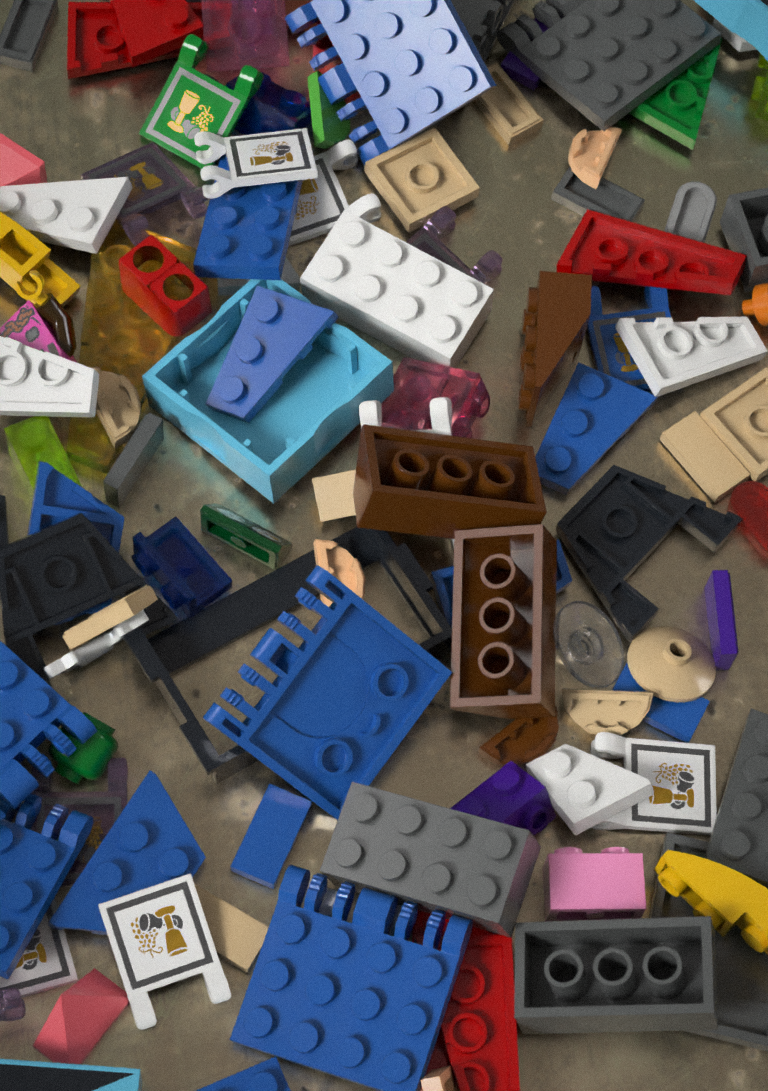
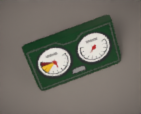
(244, 535)

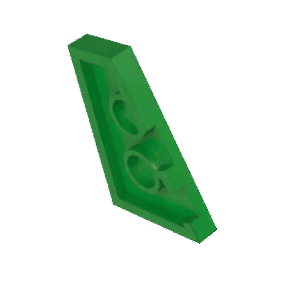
(681, 102)

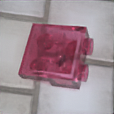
(245, 34)
(420, 382)

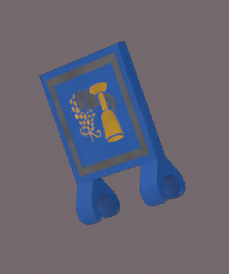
(606, 344)

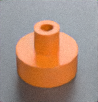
(758, 304)

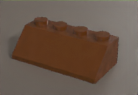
(443, 483)
(504, 622)

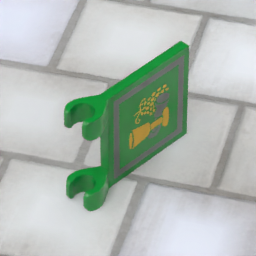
(197, 104)

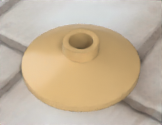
(671, 664)

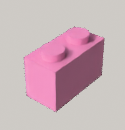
(593, 885)

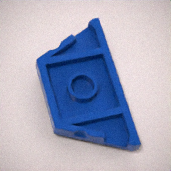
(59, 498)
(140, 851)

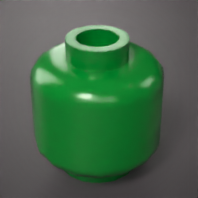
(89, 758)

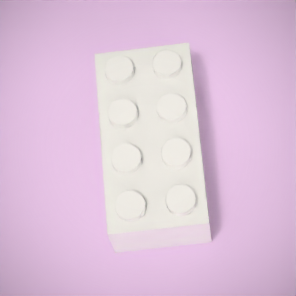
(396, 292)

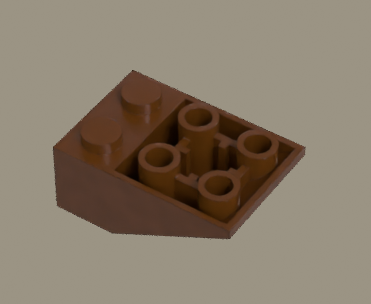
(554, 335)

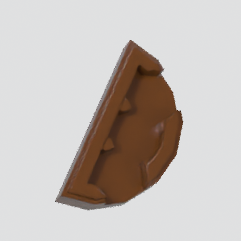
(522, 741)

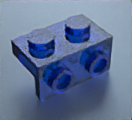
(273, 109)
(181, 567)

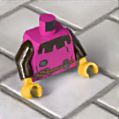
(42, 324)

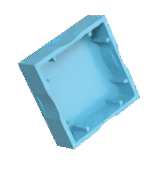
(299, 421)

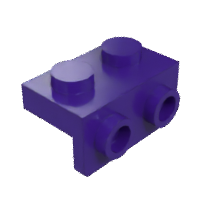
(511, 799)

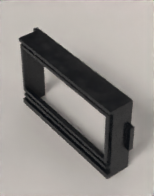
(261, 604)

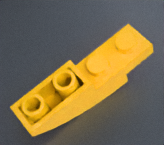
(25, 253)
(718, 893)

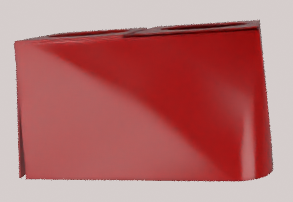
(171, 315)

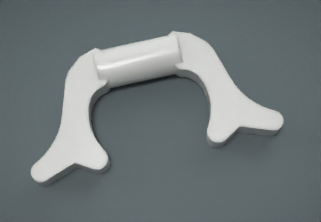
(95, 647)

